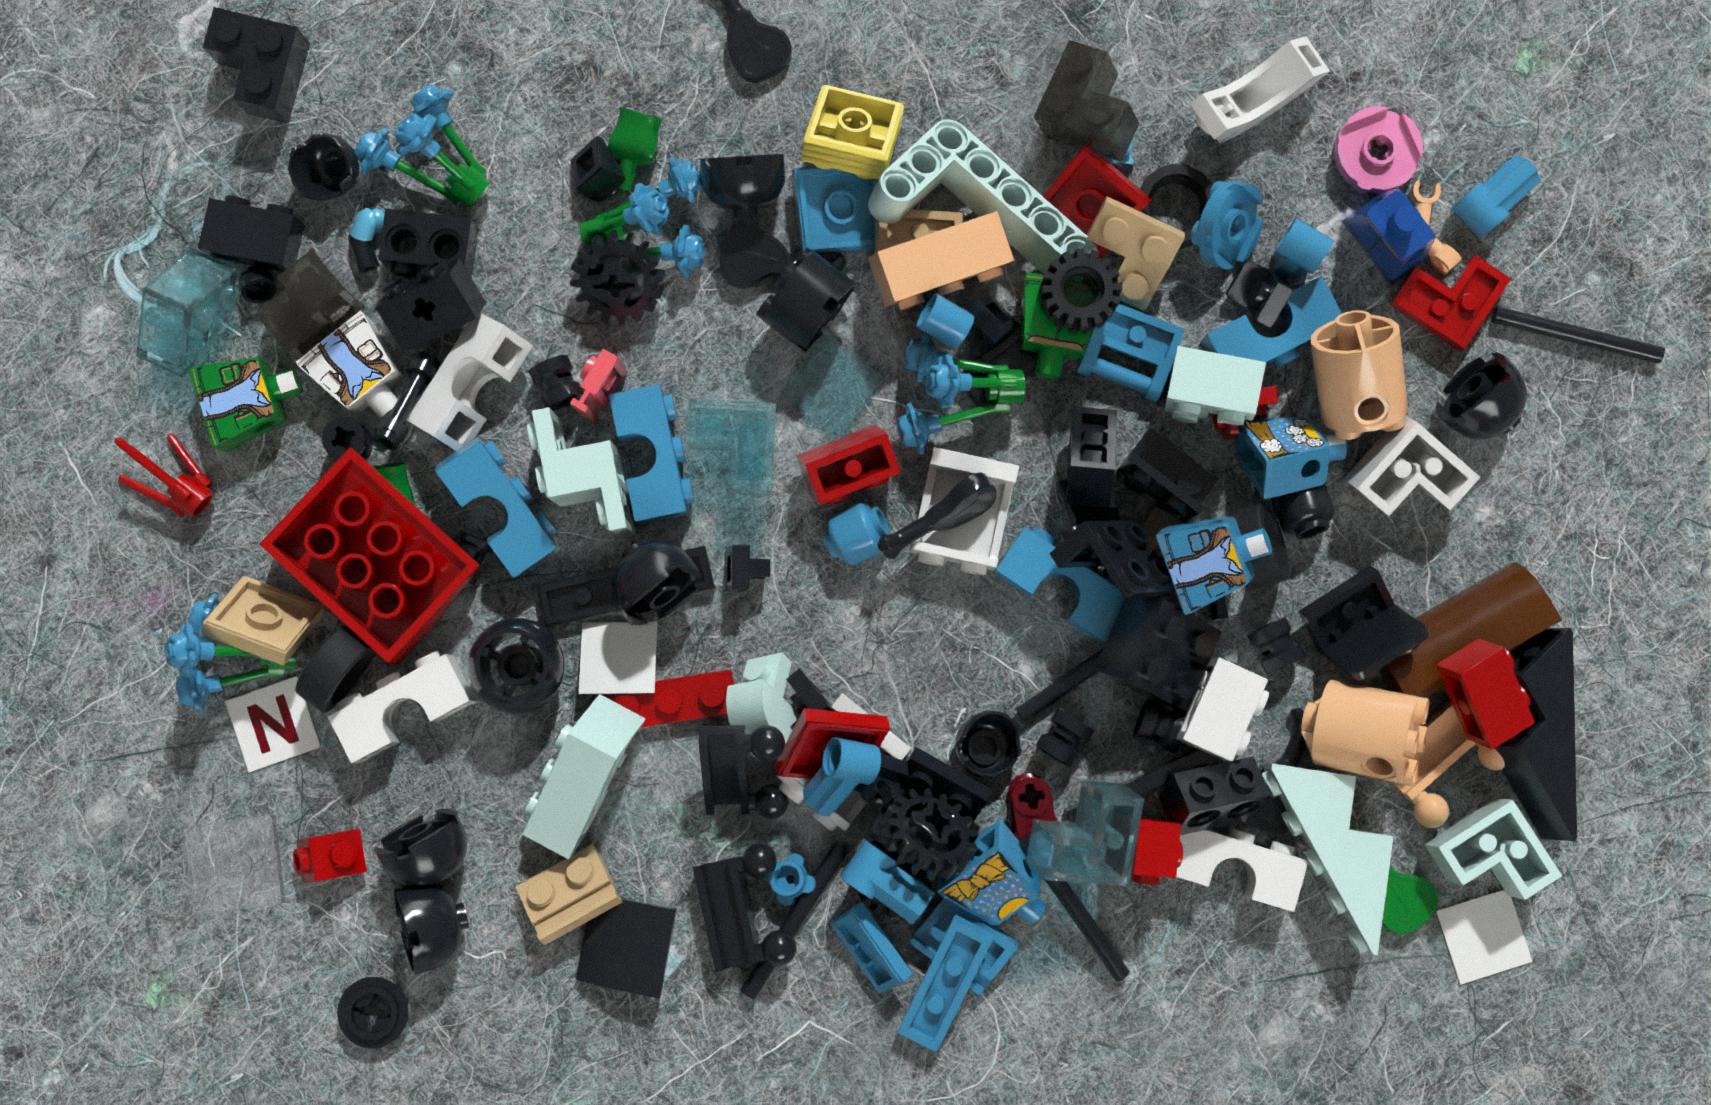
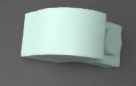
(760, 696)

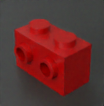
(848, 465)
(1486, 693)
(1156, 851)

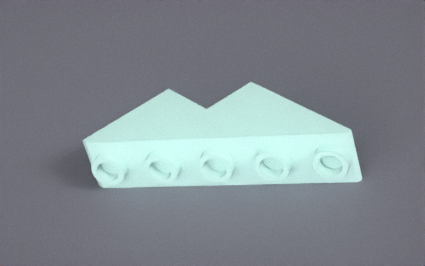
(1349, 859)

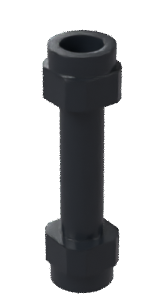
(392, 429)

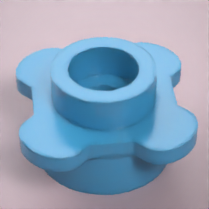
(802, 881)

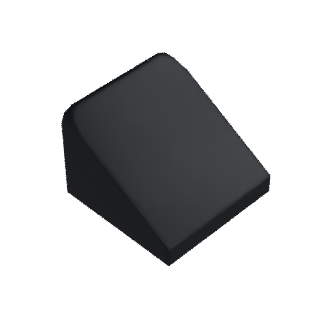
(596, 171)

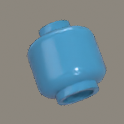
(856, 533)

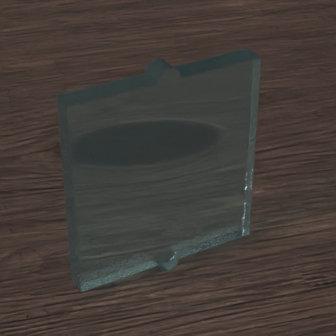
(834, 387)

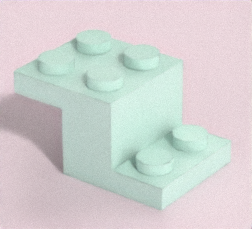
(581, 473)

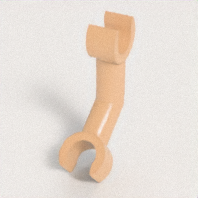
(1441, 255)

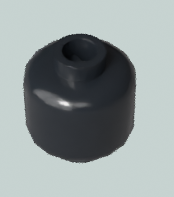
(1304, 512)

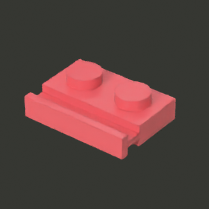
(601, 378)

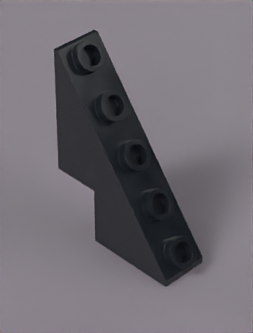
(1543, 756)

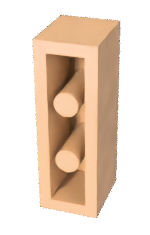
(941, 261)

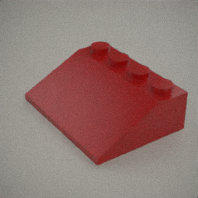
(371, 557)

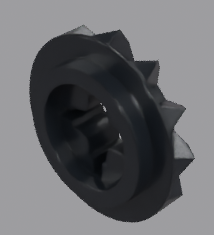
(356, 1023)

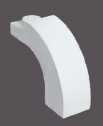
(1260, 92)

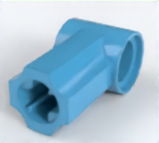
(1490, 201)
(1300, 250)
(944, 320)
(843, 768)
(878, 876)

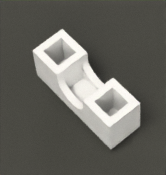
(480, 354)
(366, 721)
(1272, 873)

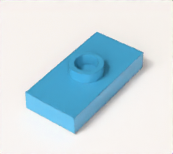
(870, 948)

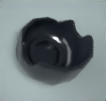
(323, 167)
(988, 744)

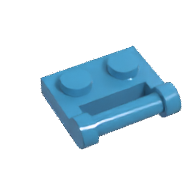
(1137, 337)

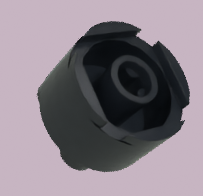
(807, 299)

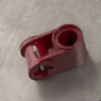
(1023, 813)

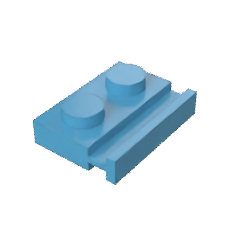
(935, 925)

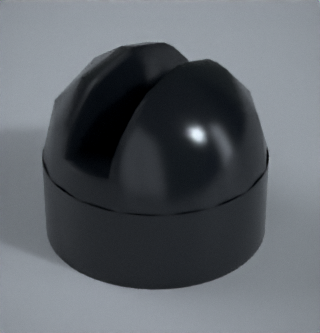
(252, 289)

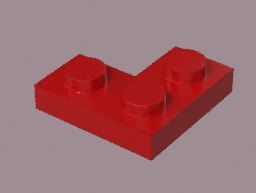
(1454, 312)

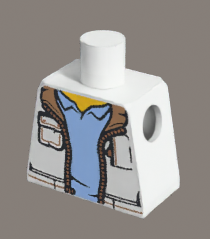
(355, 367)

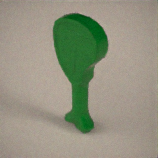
(1408, 900)

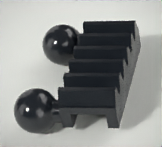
(726, 772)
(729, 915)

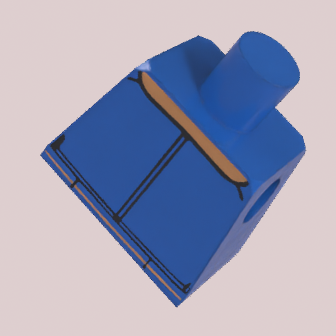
(1391, 233)

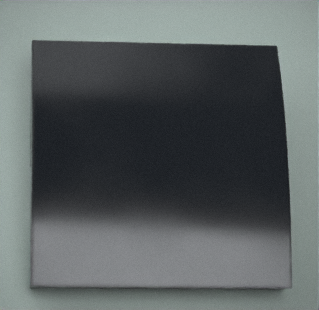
(628, 948)

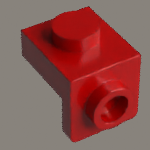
(329, 856)

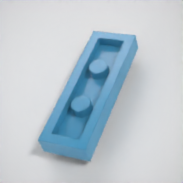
(945, 983)

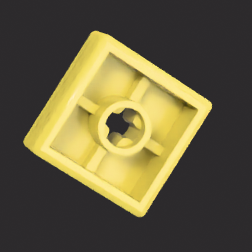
(852, 132)

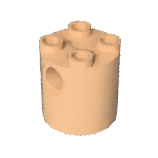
(1359, 374)
(1366, 731)

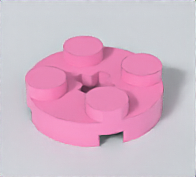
(1367, 172)

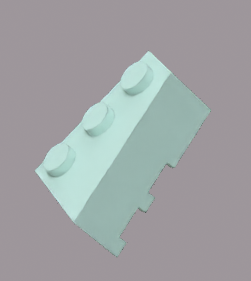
(580, 775)

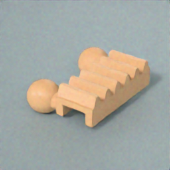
(1444, 747)

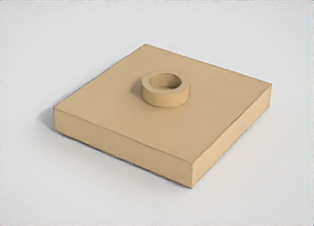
(262, 620)

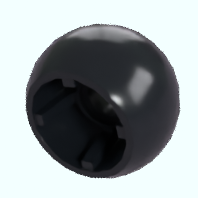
(531, 634)

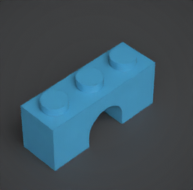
(1301, 315)
(647, 416)
(478, 472)
(1096, 598)

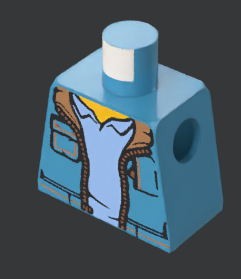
(1210, 559)

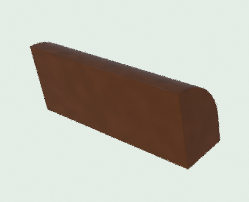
(1498, 609)

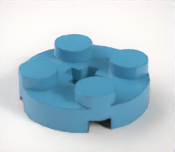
(1228, 224)

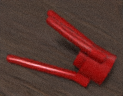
(187, 493)

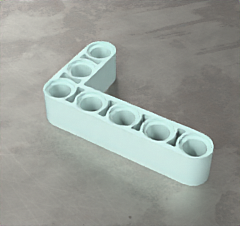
(984, 184)

